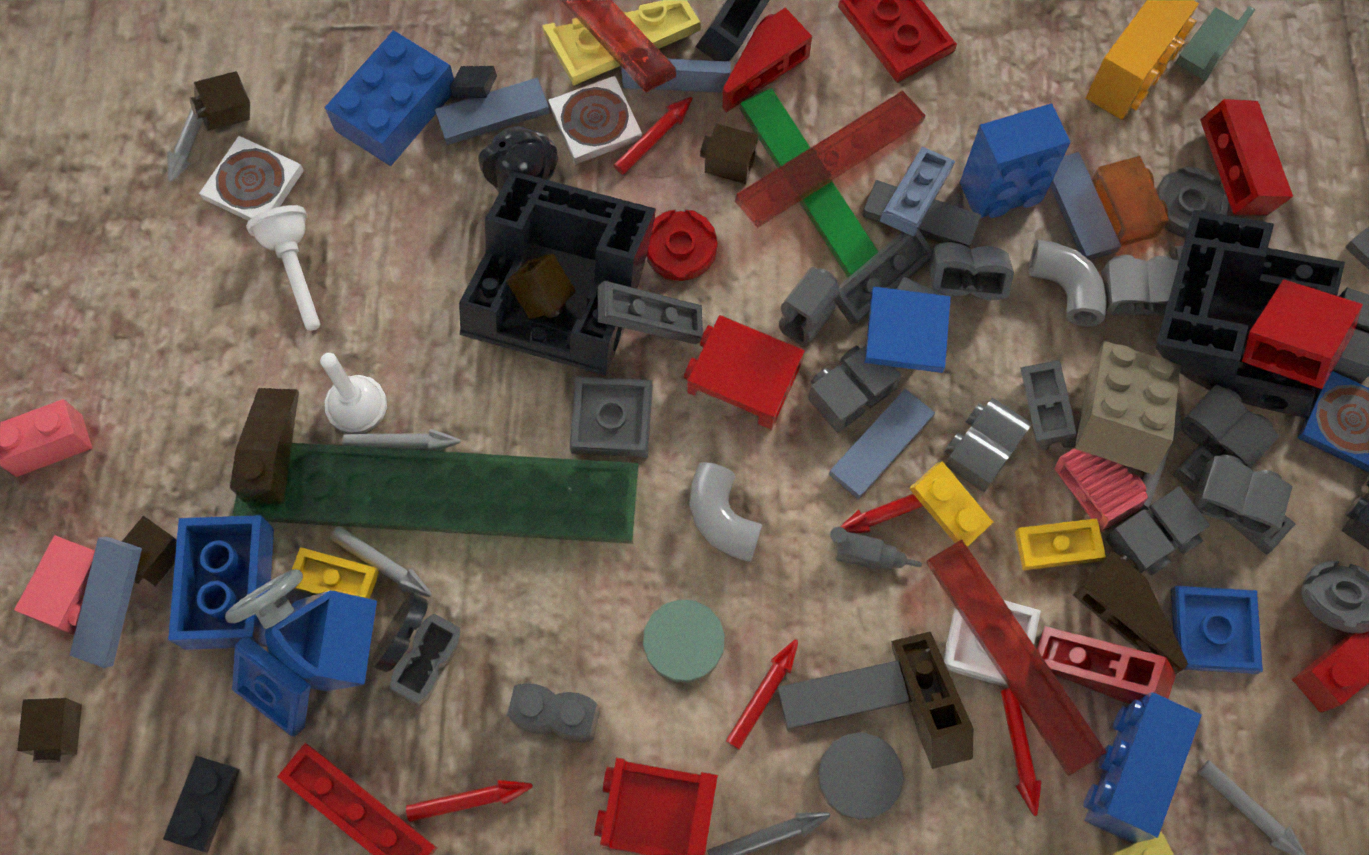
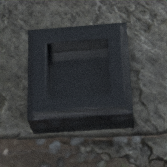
(473, 81)

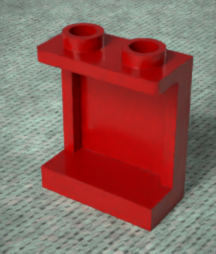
(745, 369)
(655, 810)

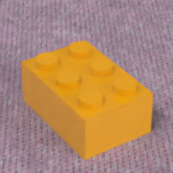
(1139, 55)

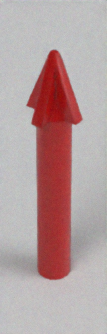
(675, 114)
(862, 522)
(781, 665)
(1028, 786)
(504, 791)

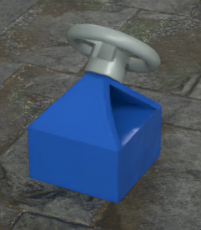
(316, 637)

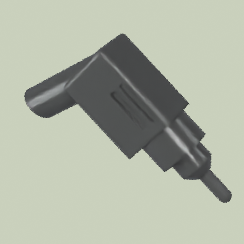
(868, 551)

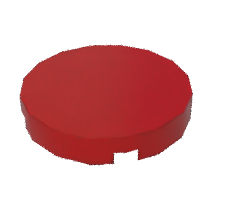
(682, 245)

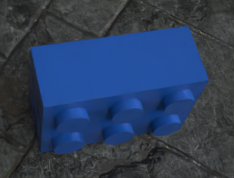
(391, 97)
(1014, 161)
(213, 570)
(1141, 768)

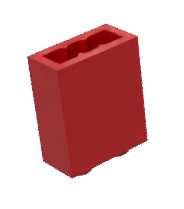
(1302, 333)

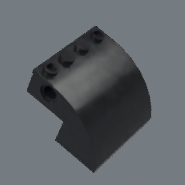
(594, 243)
(1217, 298)

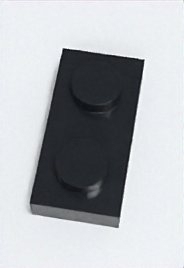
(201, 804)

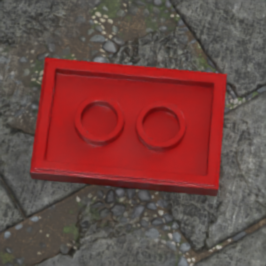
(899, 33)

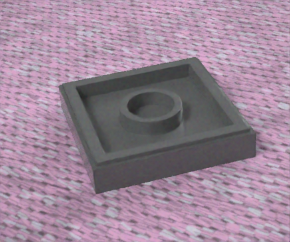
(611, 416)

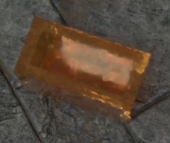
(1131, 200)

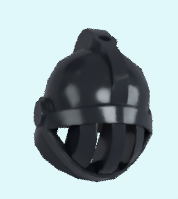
(518, 151)

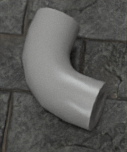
(1078, 278)
(714, 515)

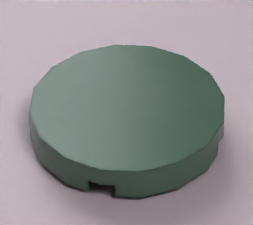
(683, 640)

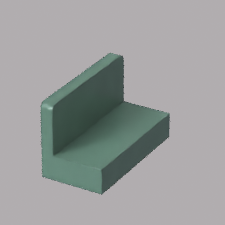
(1212, 42)

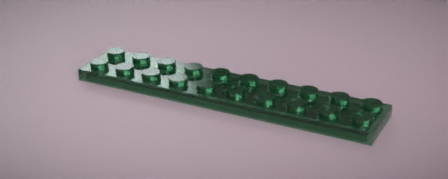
(456, 493)

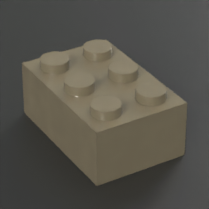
(1129, 407)

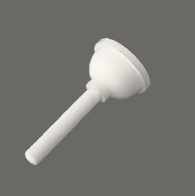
(281, 231)
(353, 402)

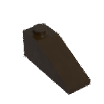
(265, 447)
(1129, 607)
(934, 701)

